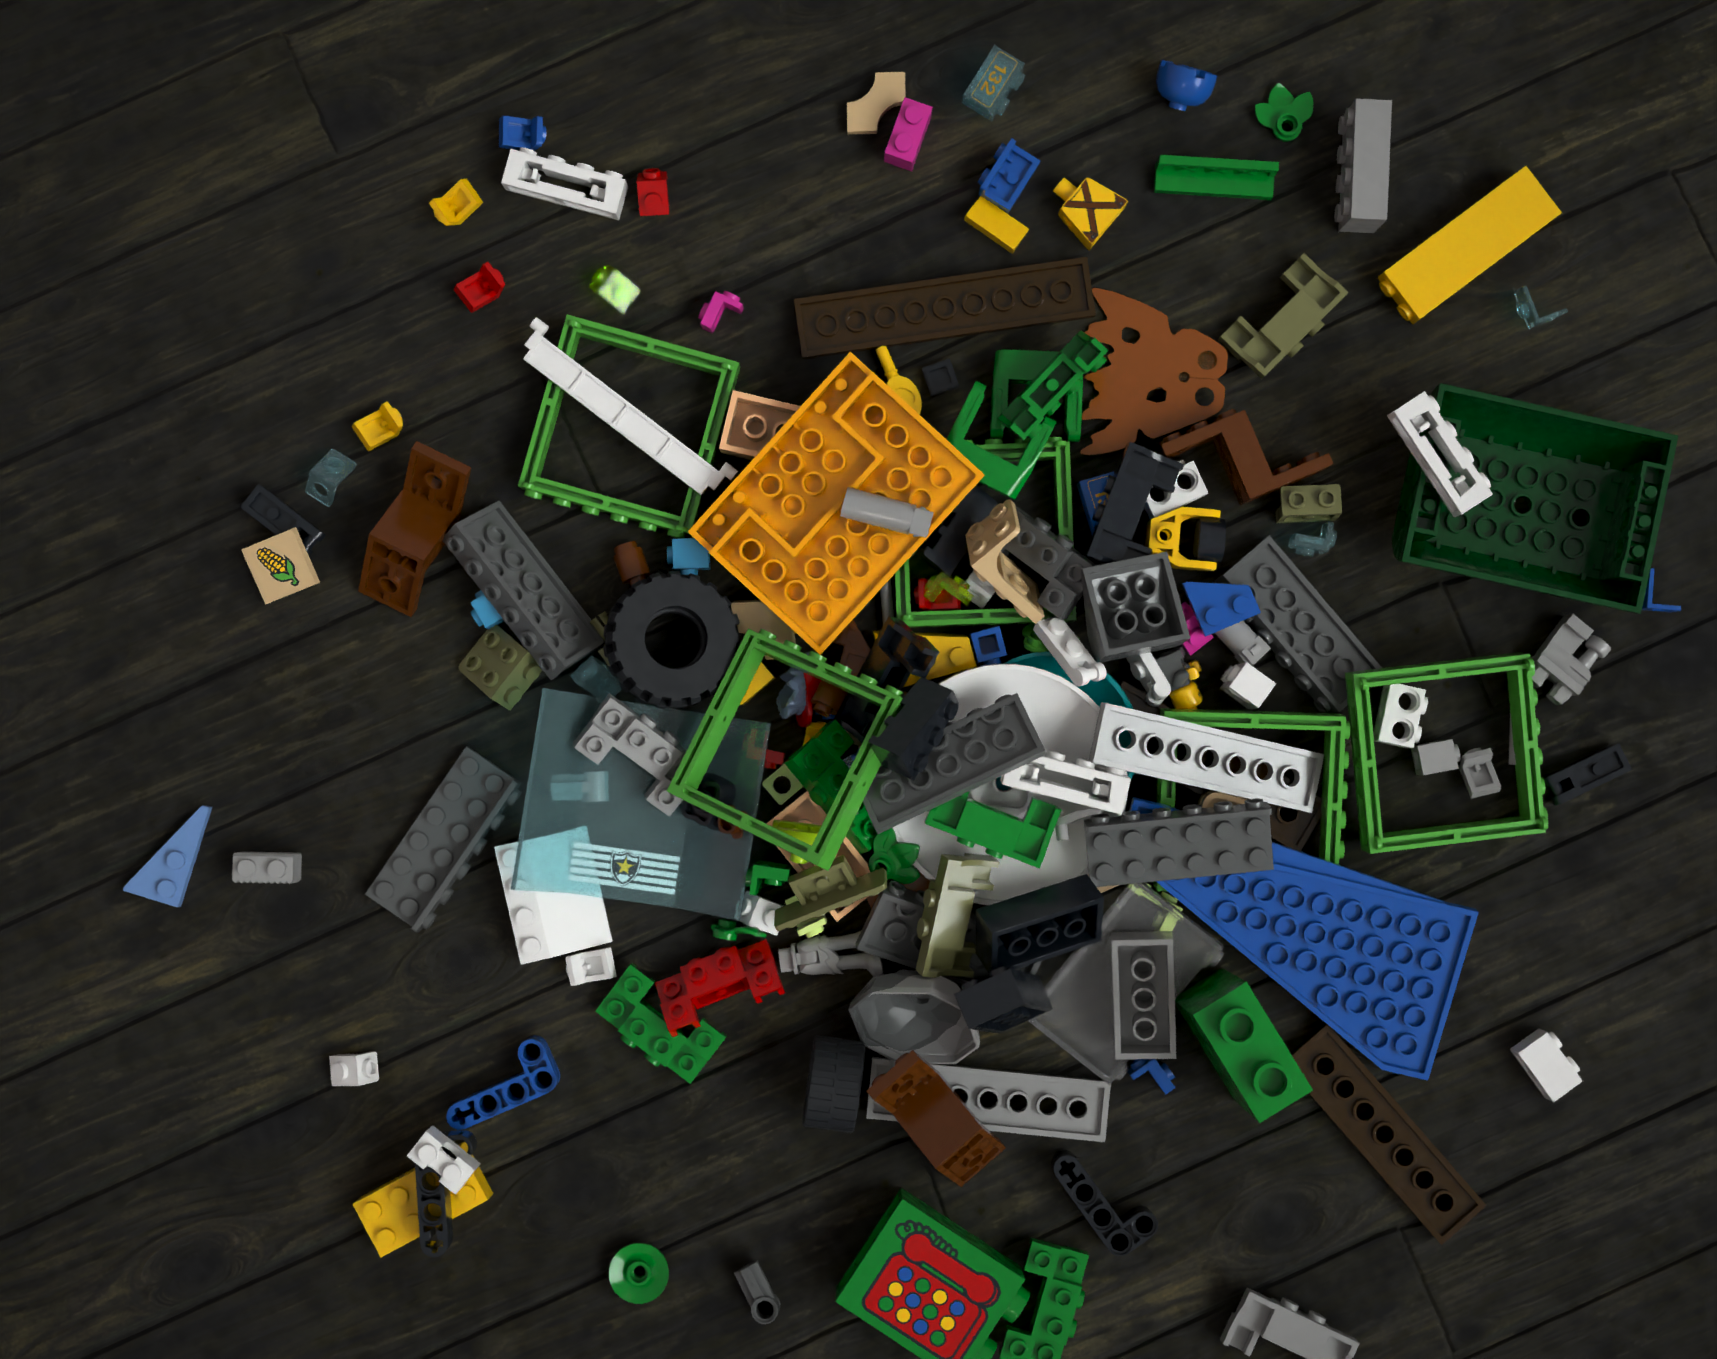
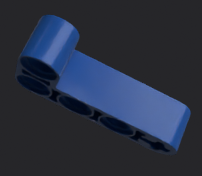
(502, 1092)

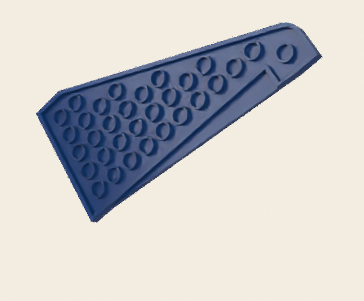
(1345, 945)

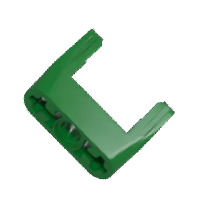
(1022, 368)
(999, 473)

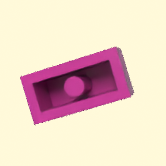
(908, 134)

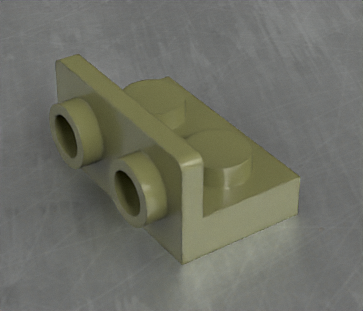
(1309, 503)

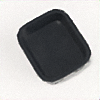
(717, 788)

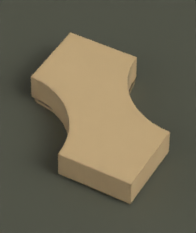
(886, 93)

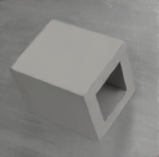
(1435, 757)

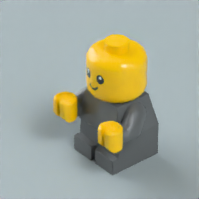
(1179, 674)

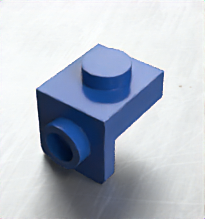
(521, 132)
(1160, 1073)

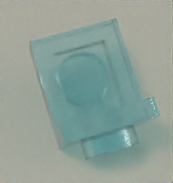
(1308, 545)
(596, 678)

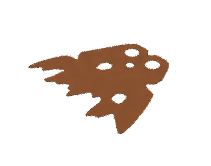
(1143, 367)

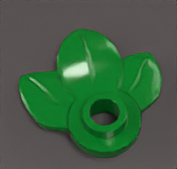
(1284, 109)
(895, 856)
(727, 930)

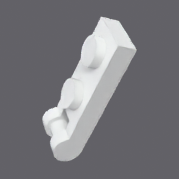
(1069, 651)
(1151, 676)

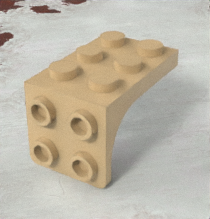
(989, 564)

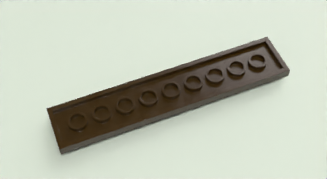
(944, 308)

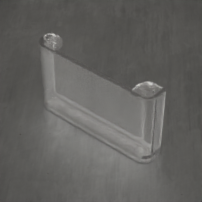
(1084, 984)

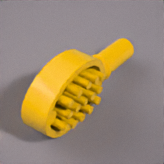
(900, 385)

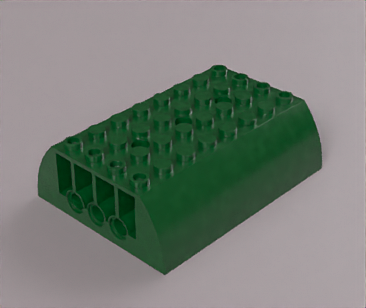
(1558, 466)

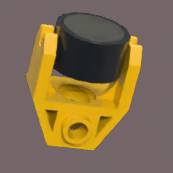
(1208, 537)

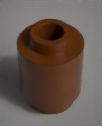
(631, 563)
(828, 699)

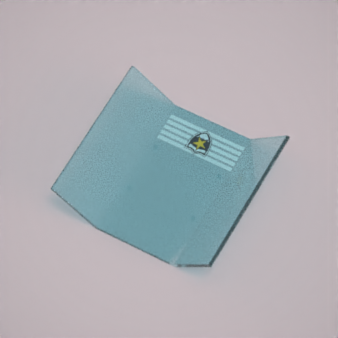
(600, 837)

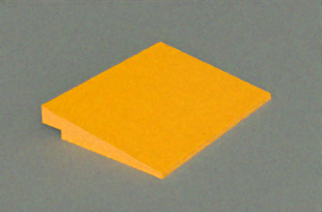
(782, 513)

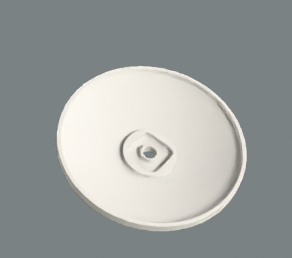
(1065, 724)

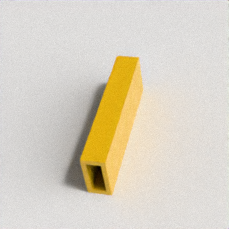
(1468, 245)

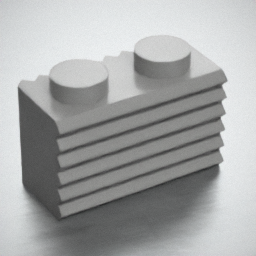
(266, 867)

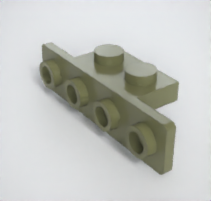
(827, 890)

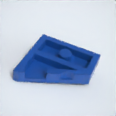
(1220, 605)

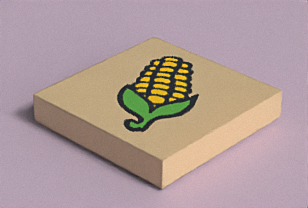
(280, 565)

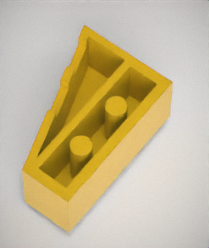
(953, 656)

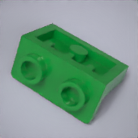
(773, 873)

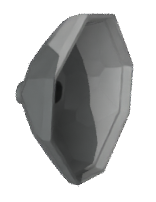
(913, 1013)

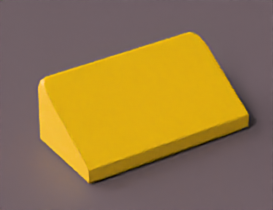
(996, 224)

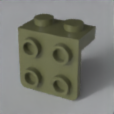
(500, 667)

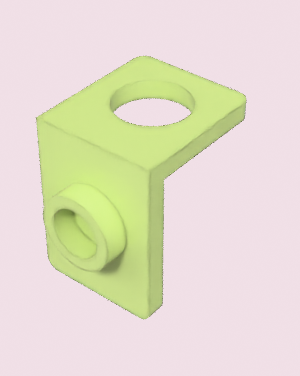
(795, 784)

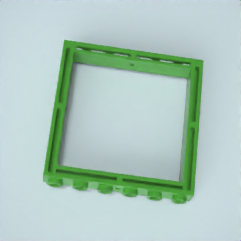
(1054, 450)
(593, 502)
(721, 712)
(1528, 755)
(1334, 761)

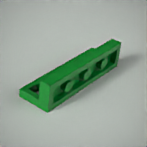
(1215, 177)

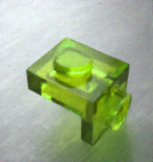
(614, 288)
(956, 587)

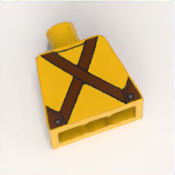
(1088, 209)

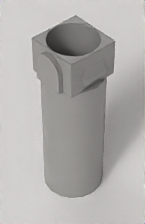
(886, 513)
(1243, 642)

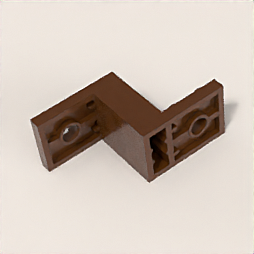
(1242, 455)
(413, 529)
(935, 1118)

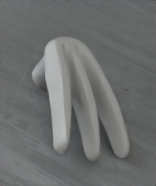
(1061, 825)

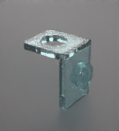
(1527, 310)
(329, 473)

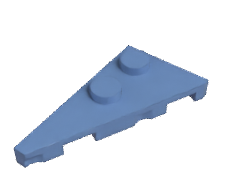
(170, 869)

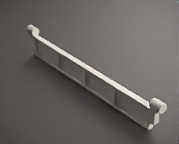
(621, 414)

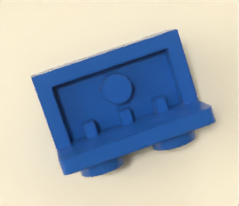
(1008, 176)

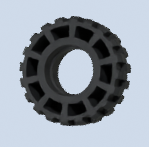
(627, 647)

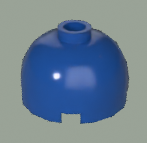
(1184, 84)

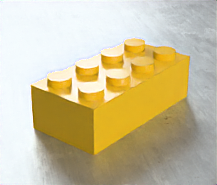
(392, 1209)

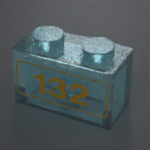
(993, 83)

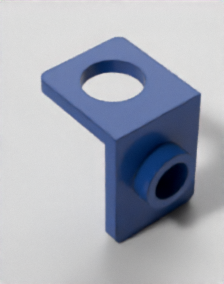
(1647, 604)

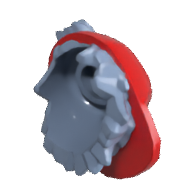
(797, 695)

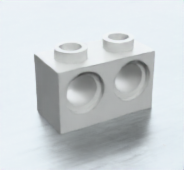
(1180, 496)
(1246, 685)
(1391, 713)

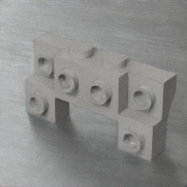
(639, 740)
(1285, 1326)

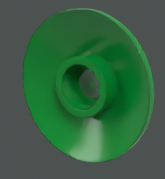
(631, 1286)

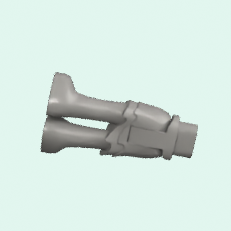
(818, 956)

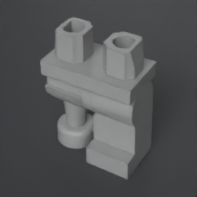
(1559, 666)

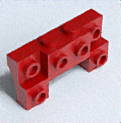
(717, 978)

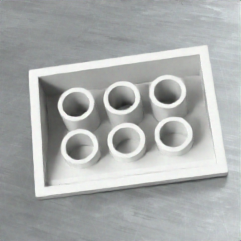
(550, 921)

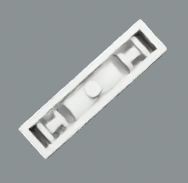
(518, 170)
(1461, 492)
(1115, 790)

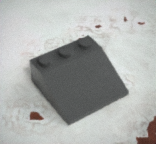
(1132, 607)

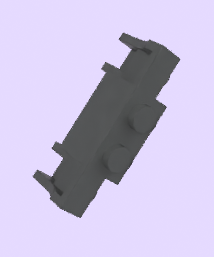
(1051, 558)

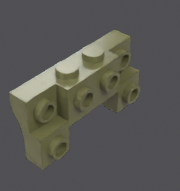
(1300, 316)
(948, 913)

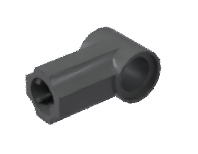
(757, 1289)

